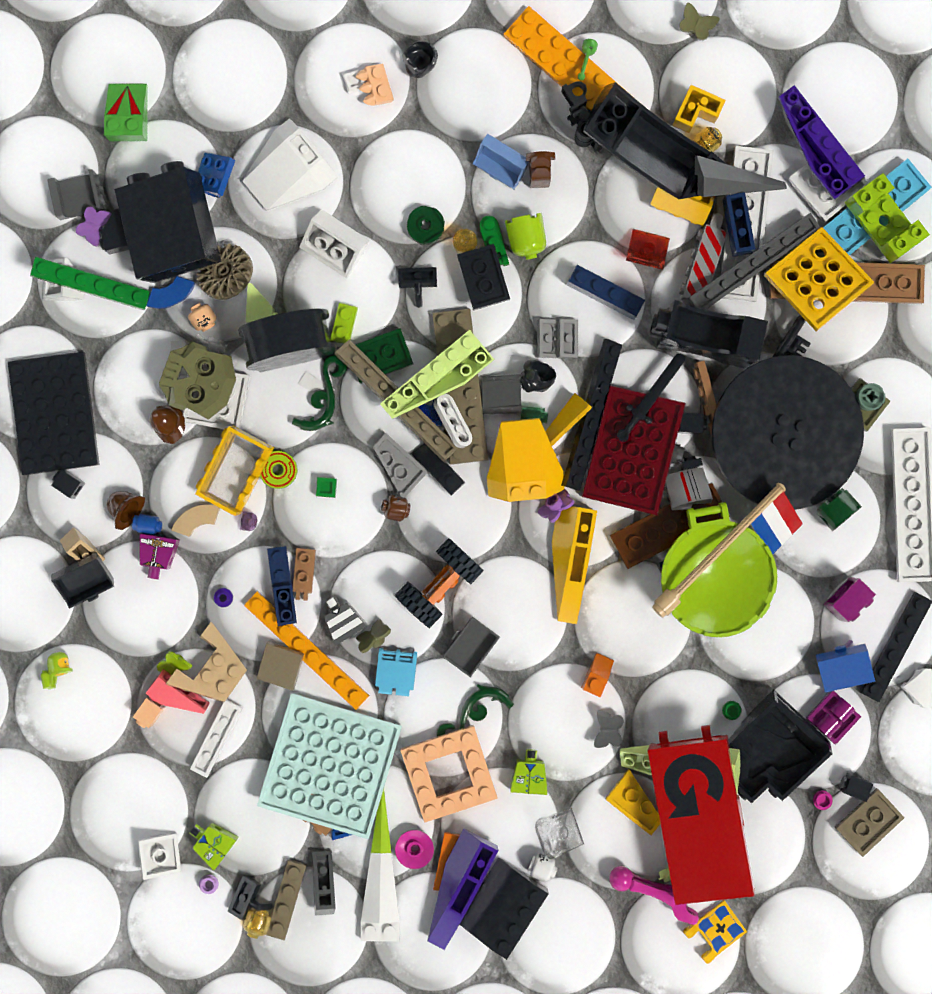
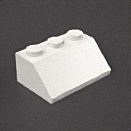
(333, 243)

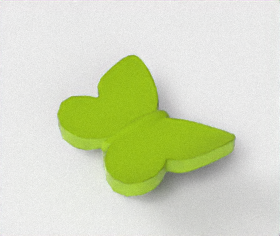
(173, 662)

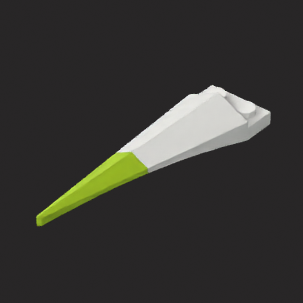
(380, 907)

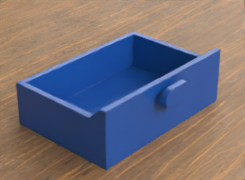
(845, 667)

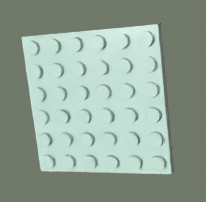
(336, 758)

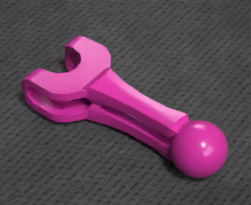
(622, 879)

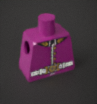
(157, 553)

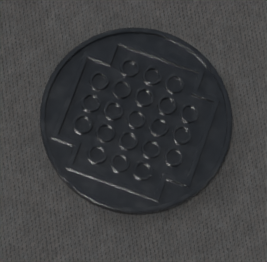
(788, 426)

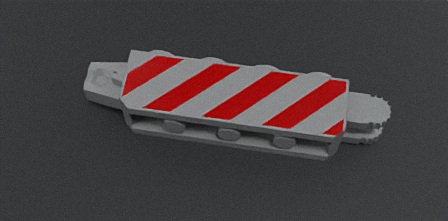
(704, 257)

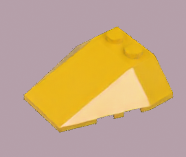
(523, 463)

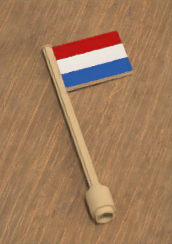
(773, 522)

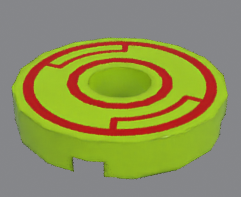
(288, 475)

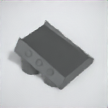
(501, 394)

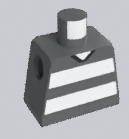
(343, 621)

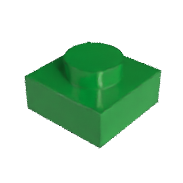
(326, 487)

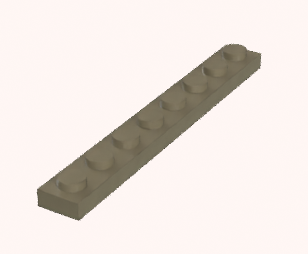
(383, 388)

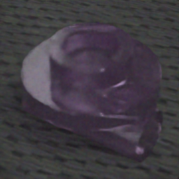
(248, 521)

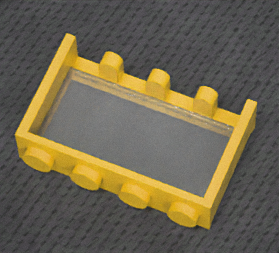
(233, 470)

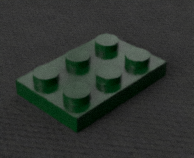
(387, 352)

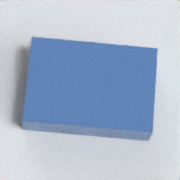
(501, 161)

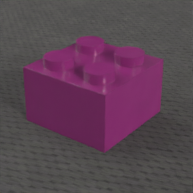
(850, 599)

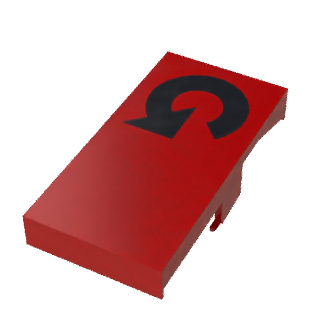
(701, 818)

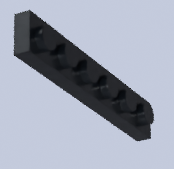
(897, 646)

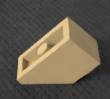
(78, 545)

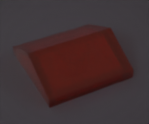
(647, 249)

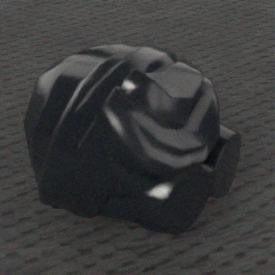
(420, 59)
(537, 376)

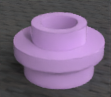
(204, 888)

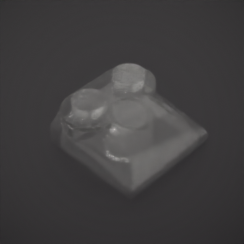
(558, 833)

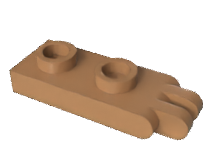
(304, 572)

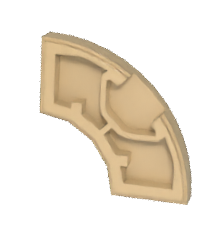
(194, 518)

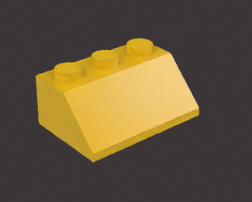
(693, 209)

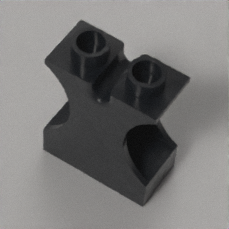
(713, 335)

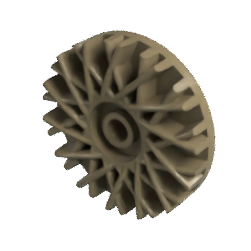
(229, 276)

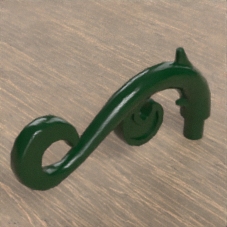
(329, 396)
(467, 710)

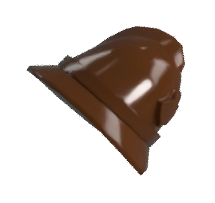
(168, 423)
(124, 507)

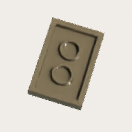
(869, 822)

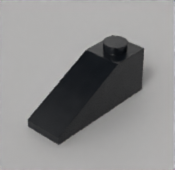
(438, 469)

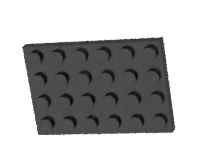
(53, 413)

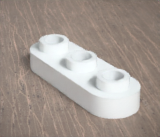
(451, 412)

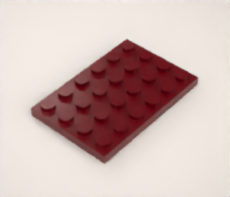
(635, 470)

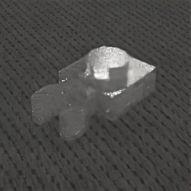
(213, 344)

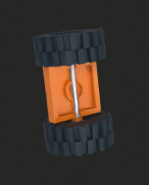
(423, 605)

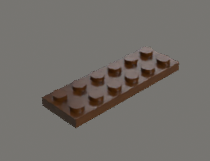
(657, 533)

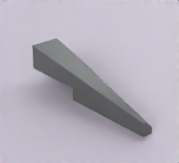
(723, 179)

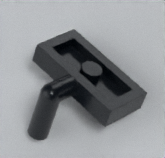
(416, 279)
(245, 899)

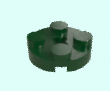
(426, 214)

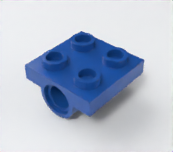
(215, 173)

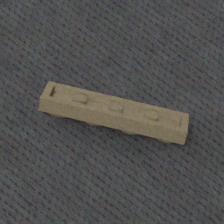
(286, 899)

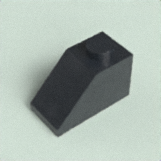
(113, 235)

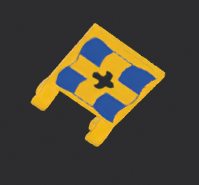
(719, 929)

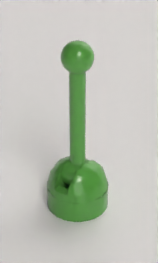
(589, 52)

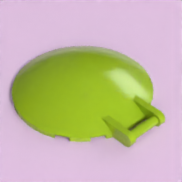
(732, 589)

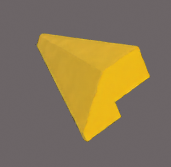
(567, 418)

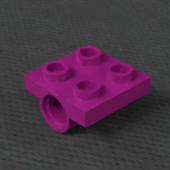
(833, 717)

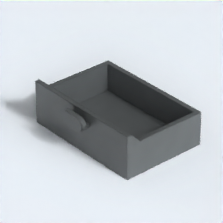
(471, 646)

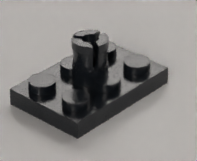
(483, 277)

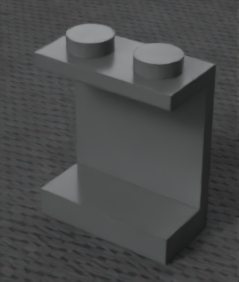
(75, 194)

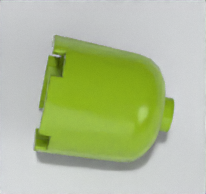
(526, 235)

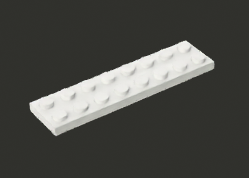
(759, 162)
(912, 502)

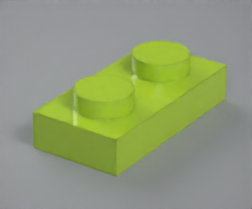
(344, 323)

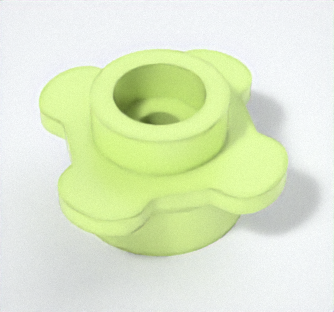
(664, 875)

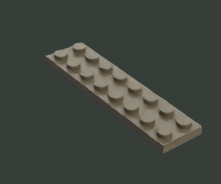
(448, 328)

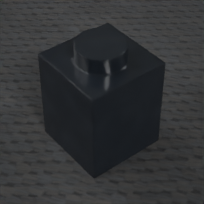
(693, 423)
(67, 483)
(856, 787)

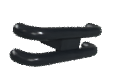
(792, 341)

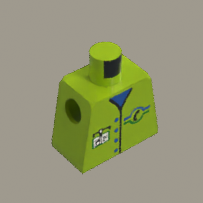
(529, 775)
(212, 843)

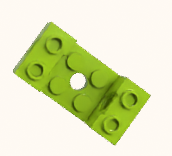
(874, 202)

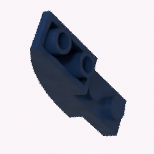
(281, 585)

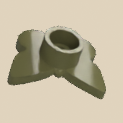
(696, 23)
(374, 637)

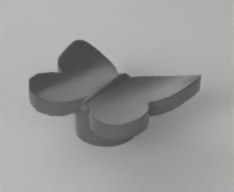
(609, 730)

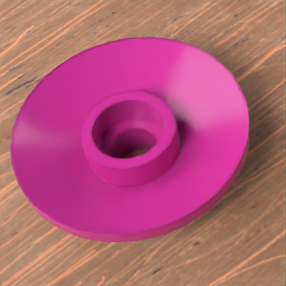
(410, 858)

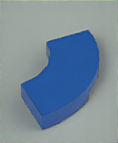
(170, 295)

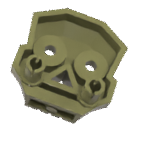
(213, 385)

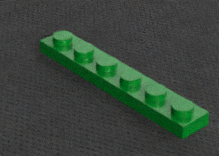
(89, 283)

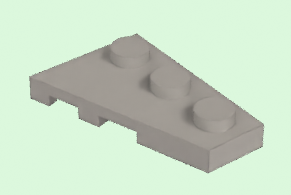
(399, 464)

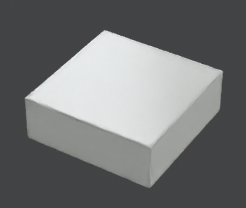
(352, 83)

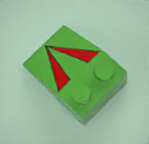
(126, 112)

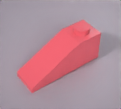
(175, 696)

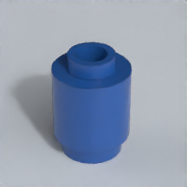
(147, 524)

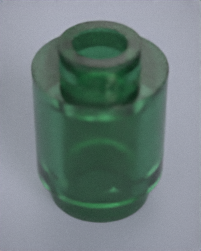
(534, 412)

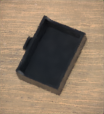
(83, 580)

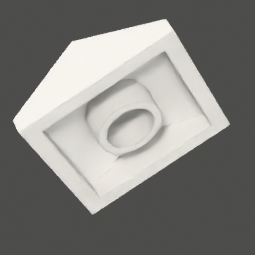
(159, 856)

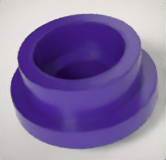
(229, 599)

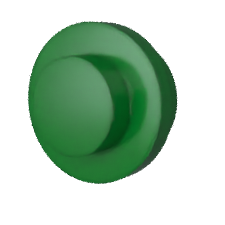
(731, 710)

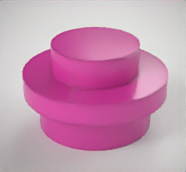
(822, 800)

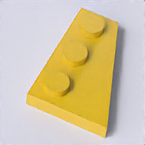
(634, 803)

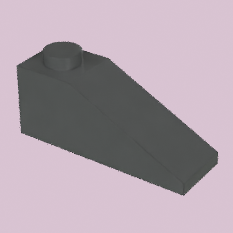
(323, 883)

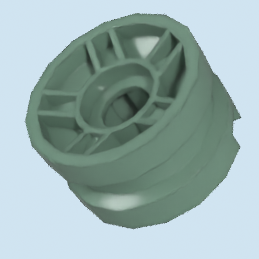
(864, 401)

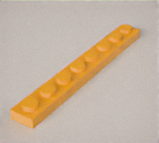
(313, 656)

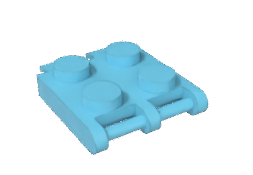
(396, 672)

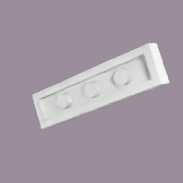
(216, 738)

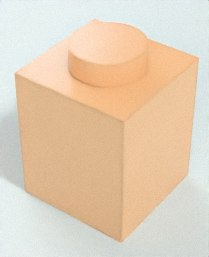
(148, 713)

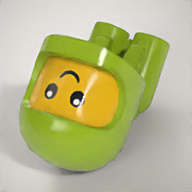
(57, 666)

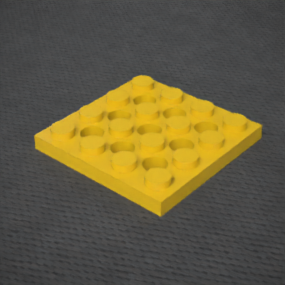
(818, 291)

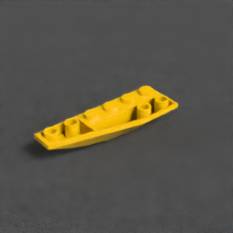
(571, 555)

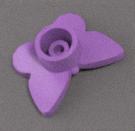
(93, 225)
(555, 504)

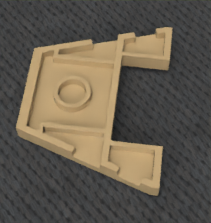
(218, 674)

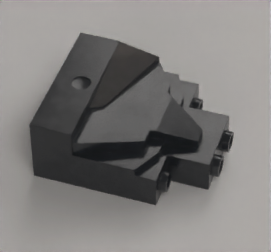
(776, 749)

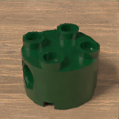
(838, 510)

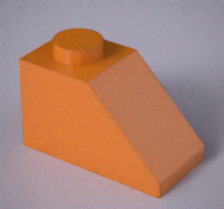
(597, 675)

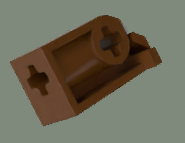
(540, 168)

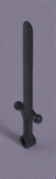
(650, 398)

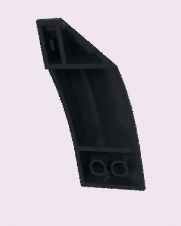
(645, 142)

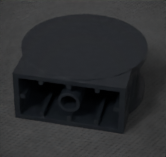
(287, 339)

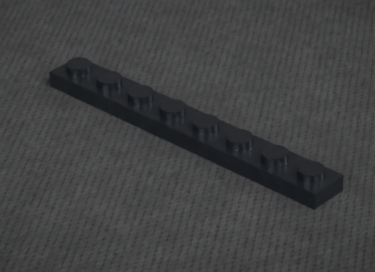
(590, 421)

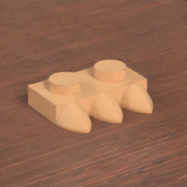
(376, 84)

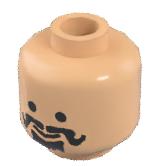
(202, 317)

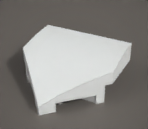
(920, 687)

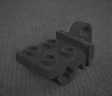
(579, 114)

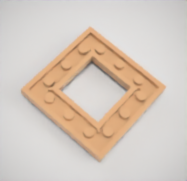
(440, 806)

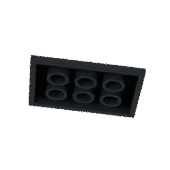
(503, 908)

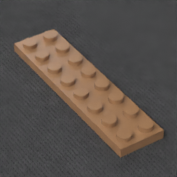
(891, 283)

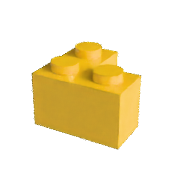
(700, 104)

